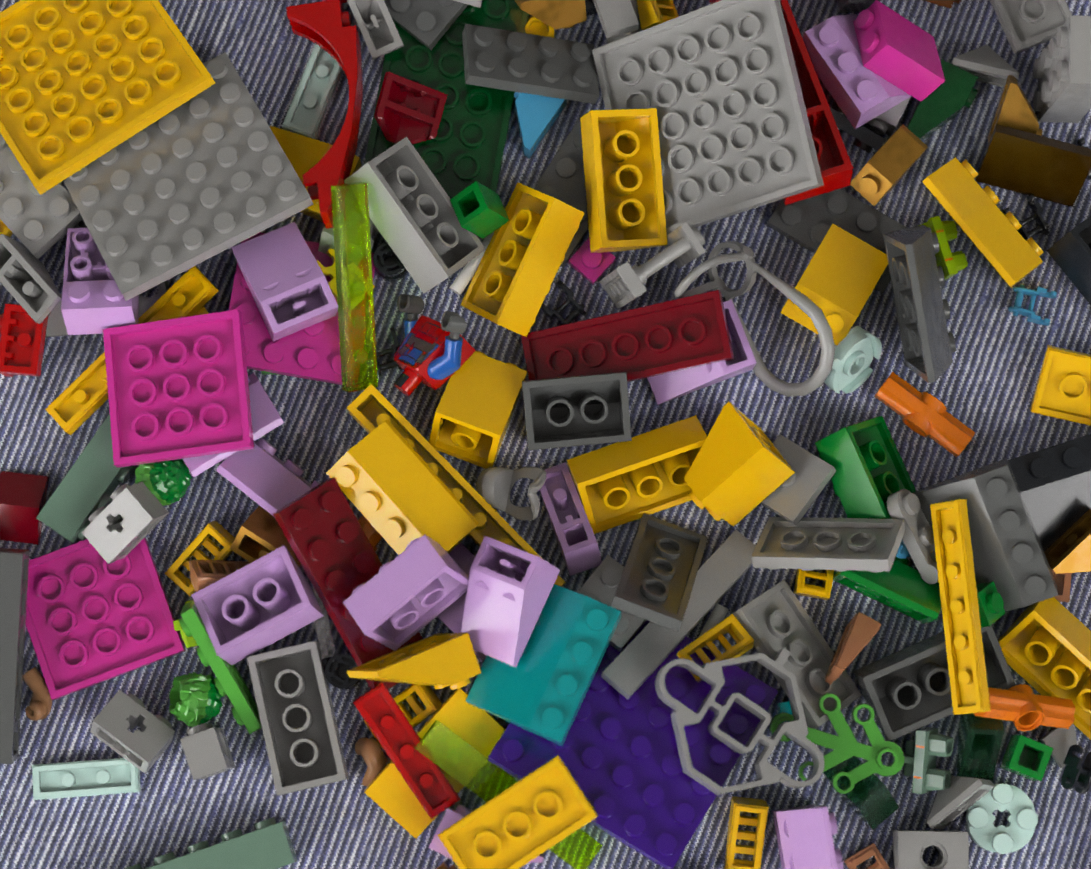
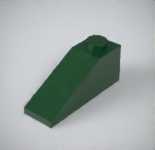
(944, 101)

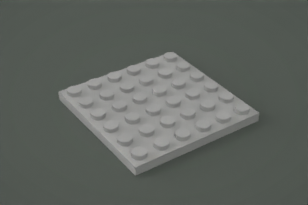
(724, 105)
(187, 186)

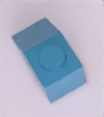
(535, 118)

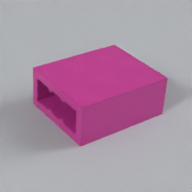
(898, 51)

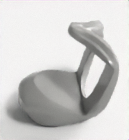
(496, 484)

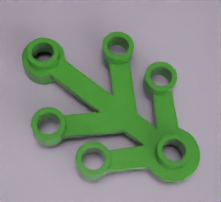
(846, 745)

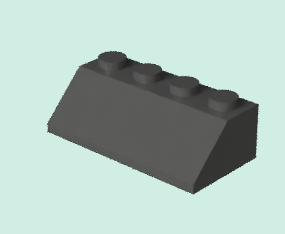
(914, 683)

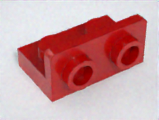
(21, 342)

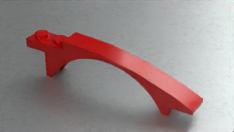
(332, 30)

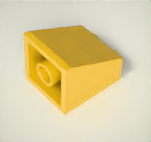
(477, 409)
(735, 467)

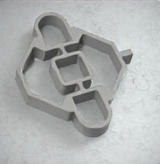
(794, 730)

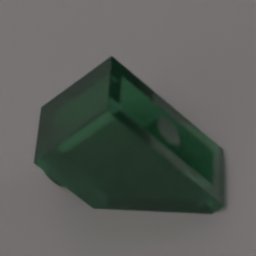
(978, 746)
(869, 796)

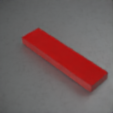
(399, 742)

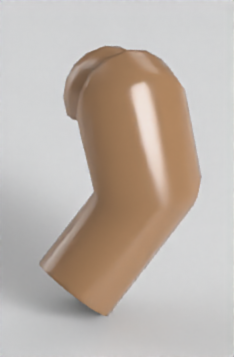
(41, 700)
(372, 756)

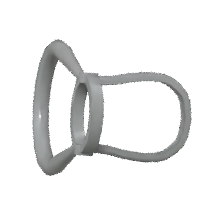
(798, 298)

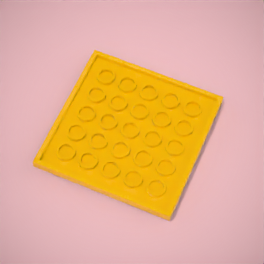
(88, 79)

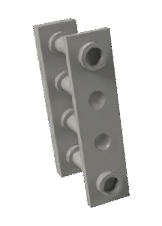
(628, 282)

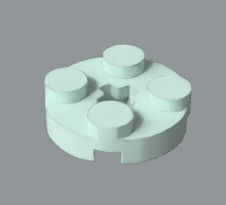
(853, 360)
(1021, 819)

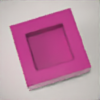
(590, 264)

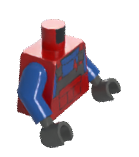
(430, 348)

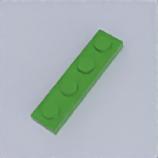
(227, 676)

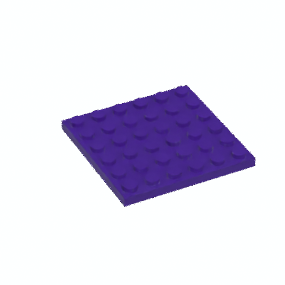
(629, 754)

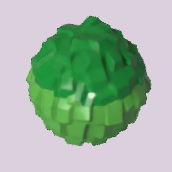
(165, 479)
(194, 699)

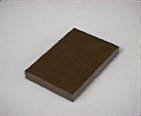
(1034, 165)

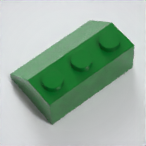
(865, 468)
(898, 589)

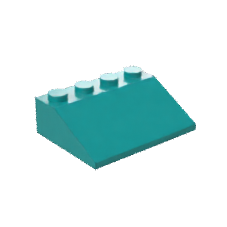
(553, 669)

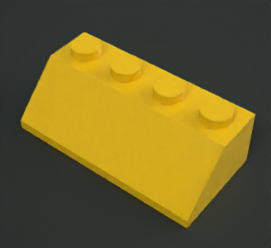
(623, 180)
(983, 222)
(522, 259)
(637, 475)
(400, 492)
(1053, 655)

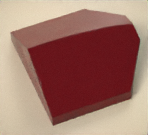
(408, 110)
(20, 503)

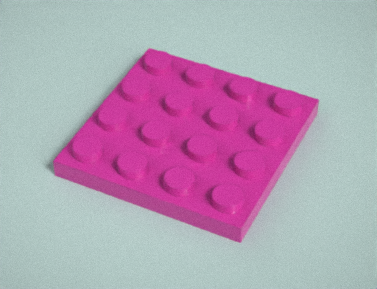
(304, 354)
(178, 388)
(97, 616)

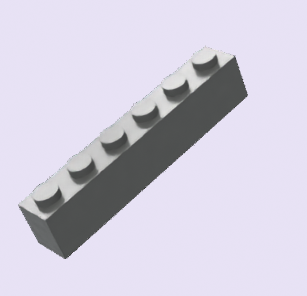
(13, 605)

